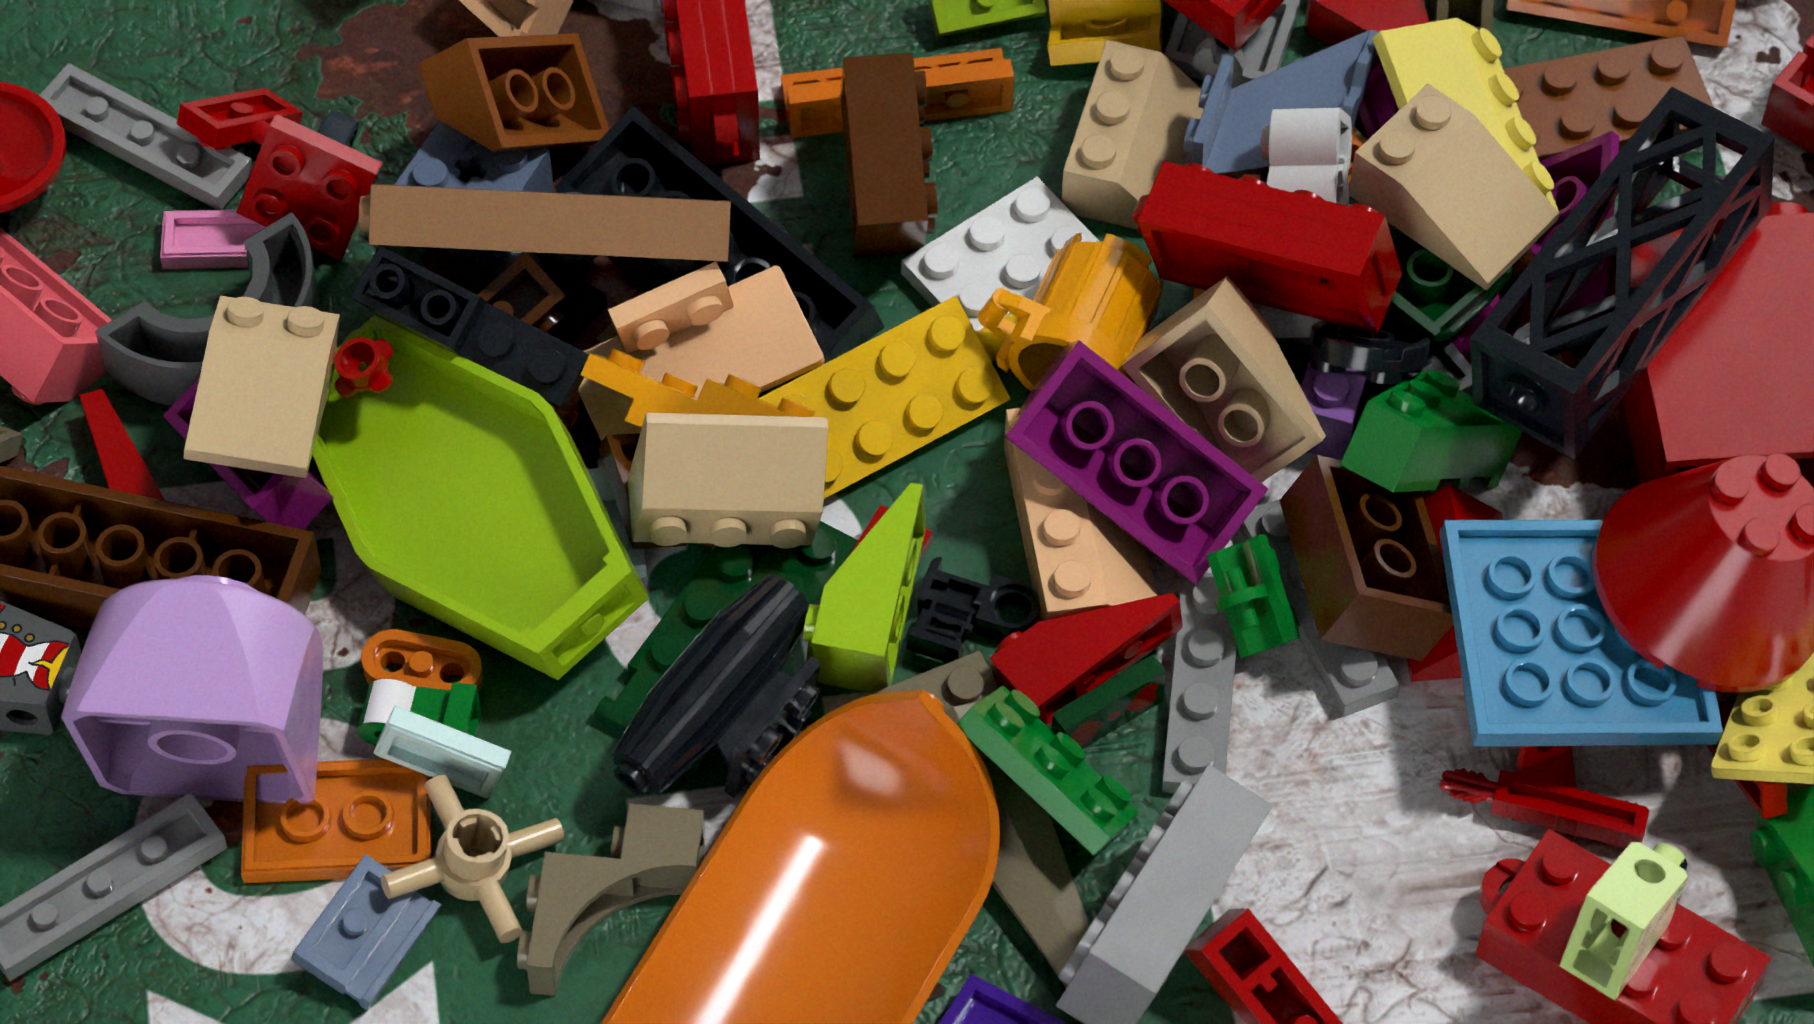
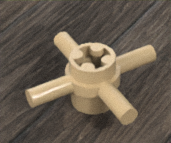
(488, 860)

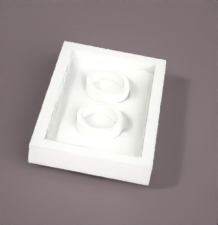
(995, 249)

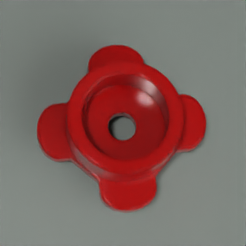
(355, 356)

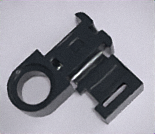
(955, 604)

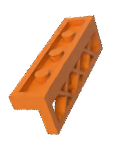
(1697, 20)
(955, 83)

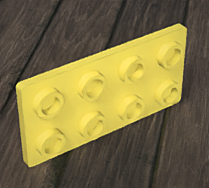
(1771, 733)

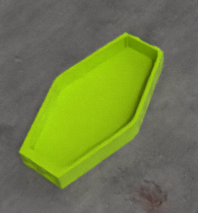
(475, 505)

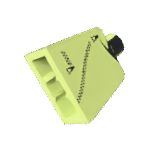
(1639, 893)

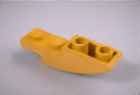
(677, 395)

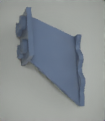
(1233, 119)

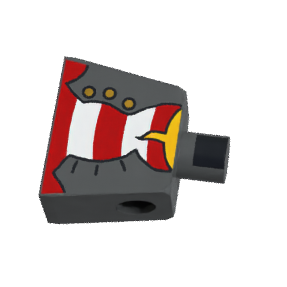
(34, 671)

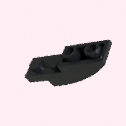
(470, 327)

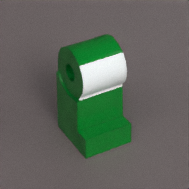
(454, 707)

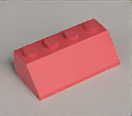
(45, 330)

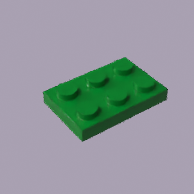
(1049, 768)

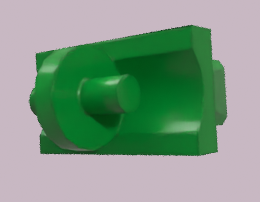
(1253, 596)

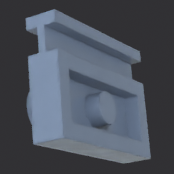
(364, 934)

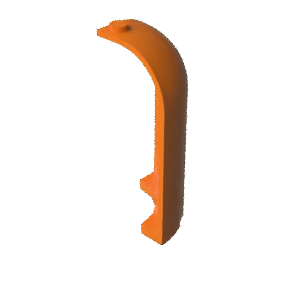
(832, 879)

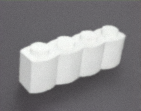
(1313, 154)

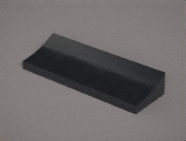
(647, 162)

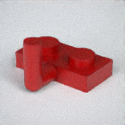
(234, 117)

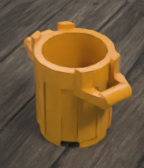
(1087, 295)

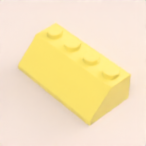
(1468, 70)

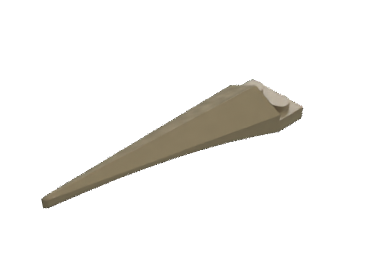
(1030, 862)

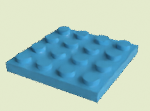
(1544, 654)

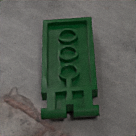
(715, 585)

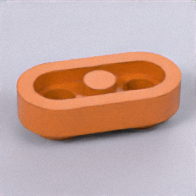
(424, 659)

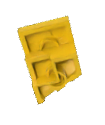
(1083, 26)

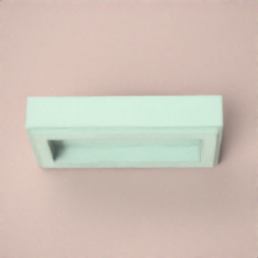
(442, 751)

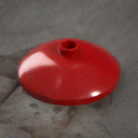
(29, 145)

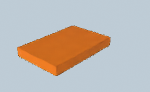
(356, 811)

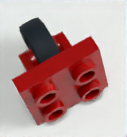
(313, 178)

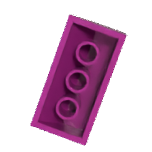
(1134, 460)

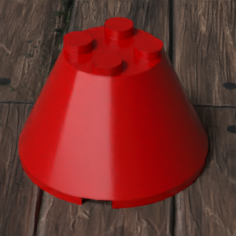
(1714, 571)

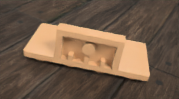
(706, 331)

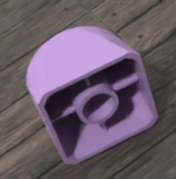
(196, 686)

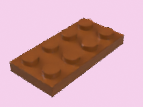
(1602, 91)

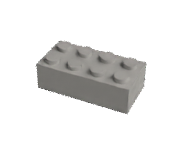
(1161, 900)

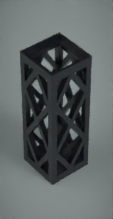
(1516, 369)

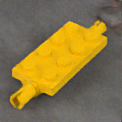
(900, 391)

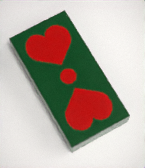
(1112, 703)

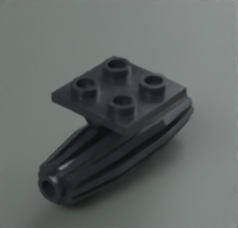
(725, 695)

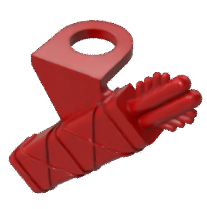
(1548, 797)

